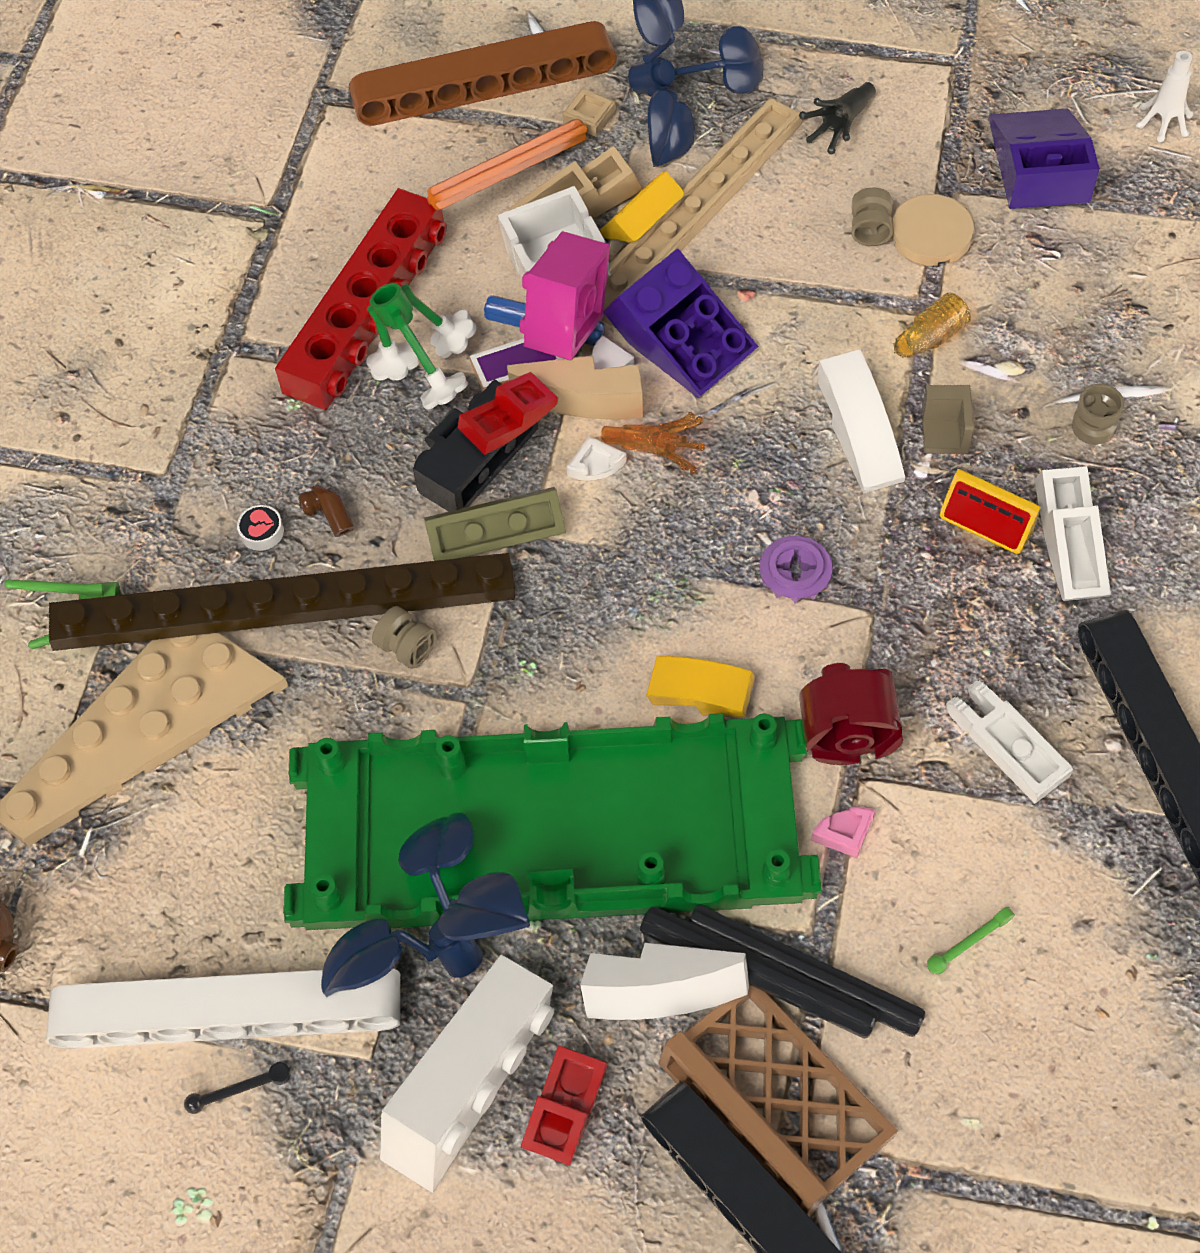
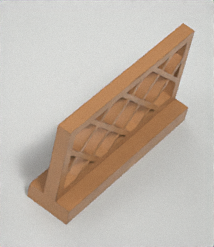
(687, 1062)

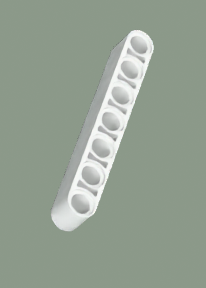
(216, 1009)

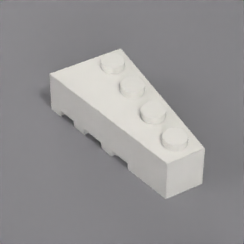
(463, 1072)

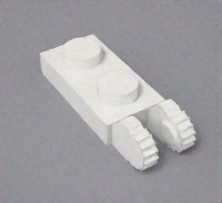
(1010, 742)

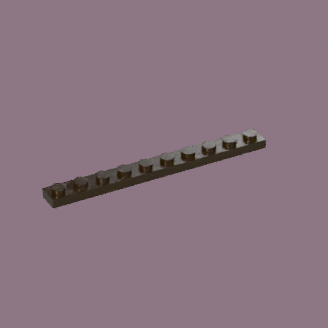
(279, 601)

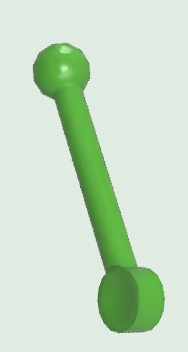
(938, 963)

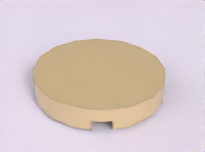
(932, 229)

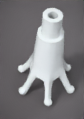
(1171, 97)

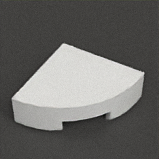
(609, 355)
(595, 461)

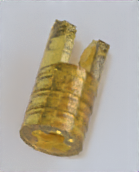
(933, 326)

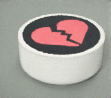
(260, 527)

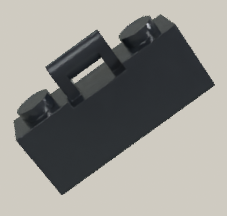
(454, 468)

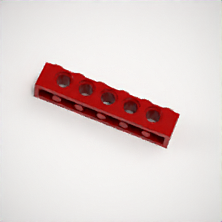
(341, 326)

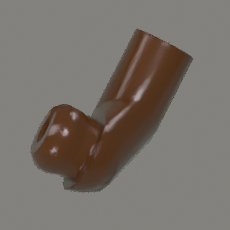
(330, 505)

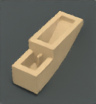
(600, 183)
(588, 391)

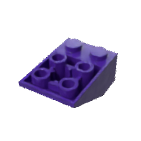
(1044, 158)
(680, 325)

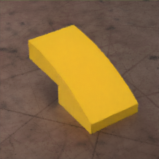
(700, 683)

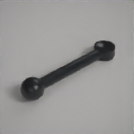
(278, 1074)

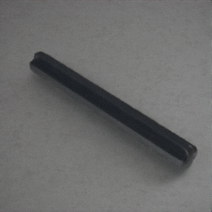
(766, 974)
(891, 1009)

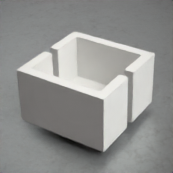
(534, 225)

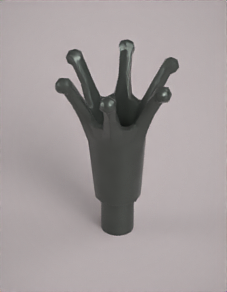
(839, 113)

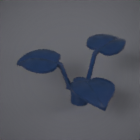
(671, 122)
(483, 909)

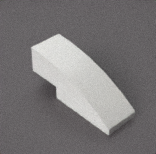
(860, 420)
(1073, 533)
(662, 982)

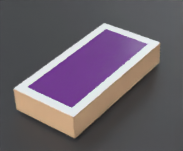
(493, 362)

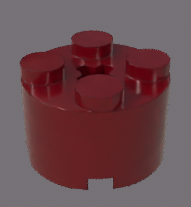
(850, 714)

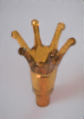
(656, 439)

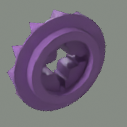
(813, 561)

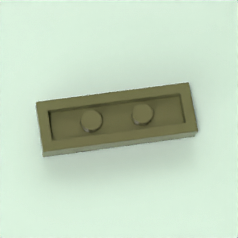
(495, 525)

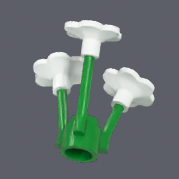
(393, 308)

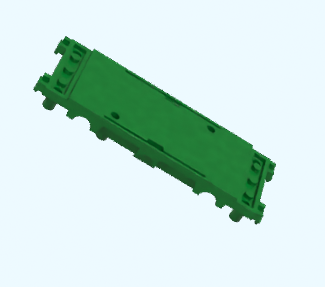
(572, 815)

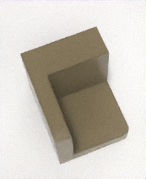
(947, 419)

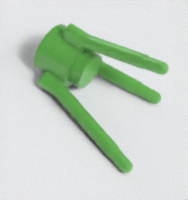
(85, 591)

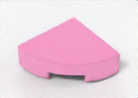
(844, 830)

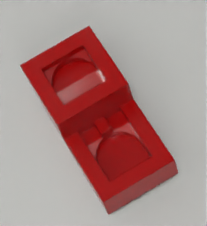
(513, 411)
(564, 1105)

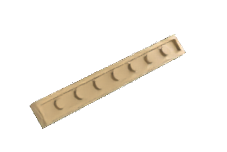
(704, 195)

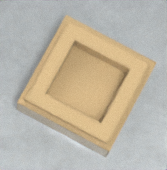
(591, 110)

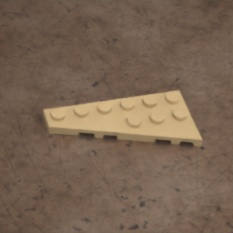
(138, 722)

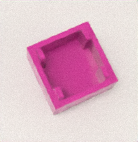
(565, 295)

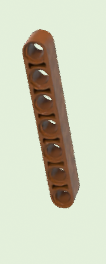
(481, 73)

